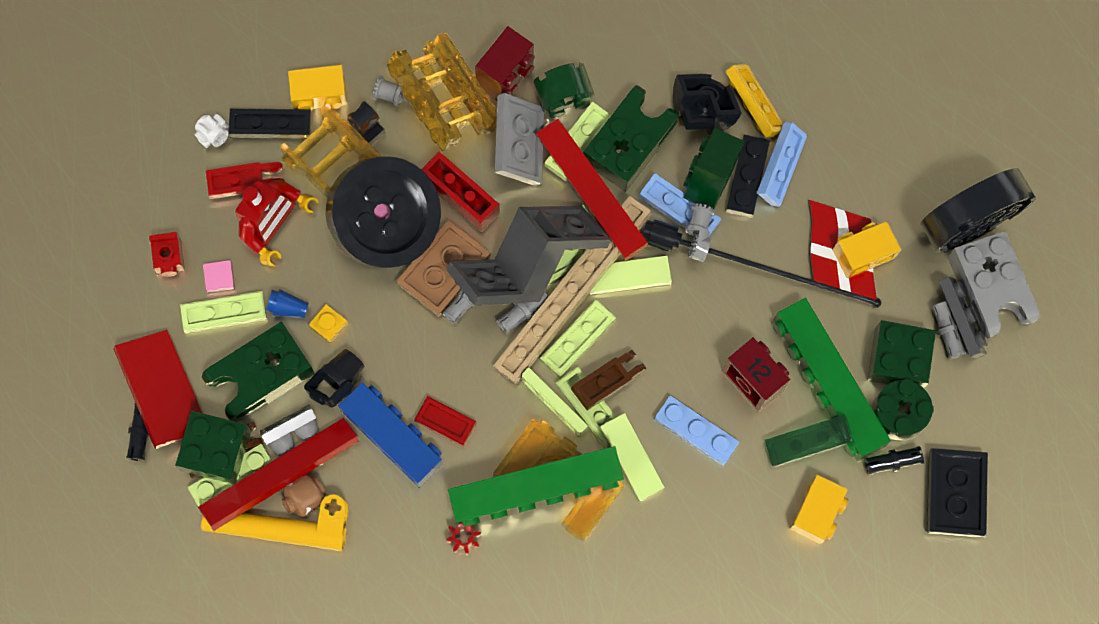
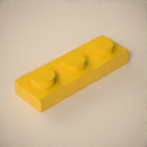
(755, 100)

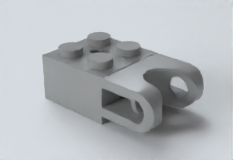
(994, 289)

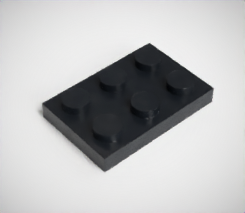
(957, 492)

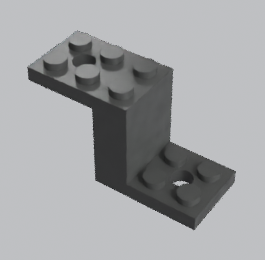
(528, 255)

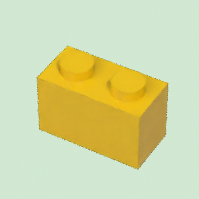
(317, 87)
(866, 249)
(819, 510)

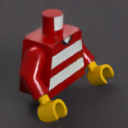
(263, 213)

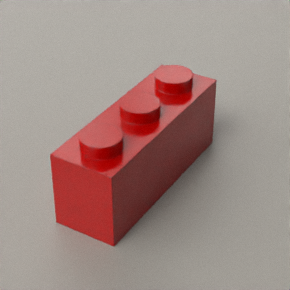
(462, 192)

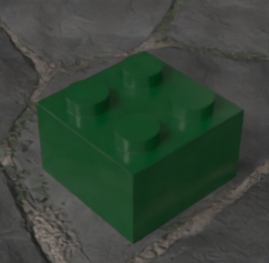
(712, 168)
(901, 353)
(213, 447)

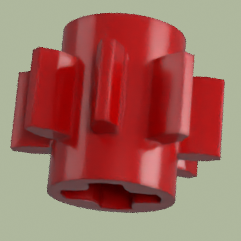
(458, 543)

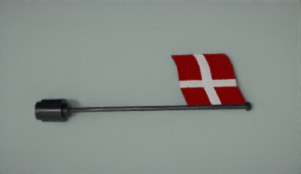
(826, 228)

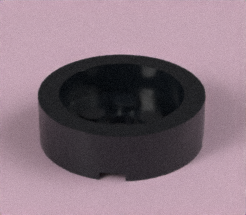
(411, 208)
(977, 210)

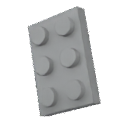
(517, 145)

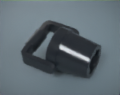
(339, 374)

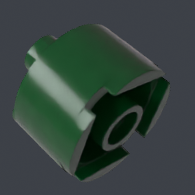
(564, 89)
(904, 395)

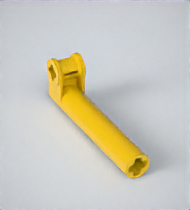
(324, 534)

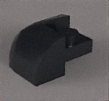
(704, 103)

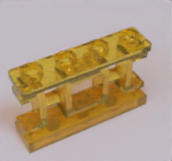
(459, 82)

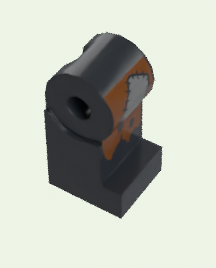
(366, 123)

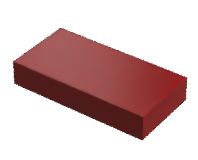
(445, 421)

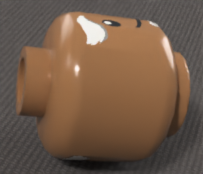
(303, 496)

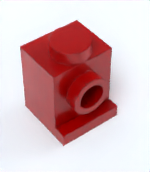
(164, 243)

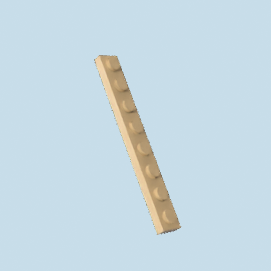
(563, 301)

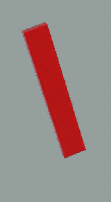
(592, 189)
(278, 474)

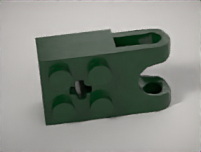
(633, 133)
(255, 376)

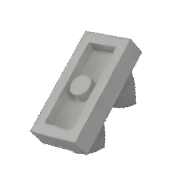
(279, 435)

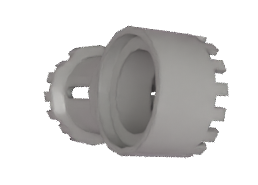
(388, 91)
(699, 229)

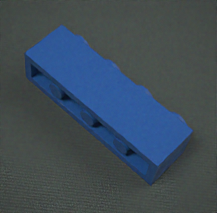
(391, 434)

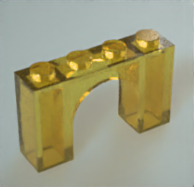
(541, 445)

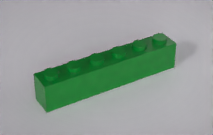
(830, 377)
(536, 484)

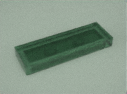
(809, 440)

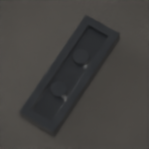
(270, 123)
(748, 176)

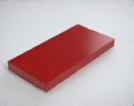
(158, 386)

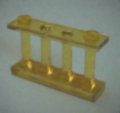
(349, 141)

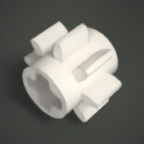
(211, 130)

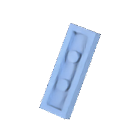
(782, 164)
(671, 202)
(696, 430)

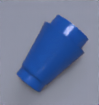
(286, 305)

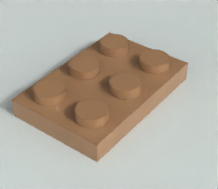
(427, 275)

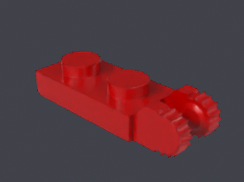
(235, 179)

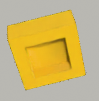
(328, 324)

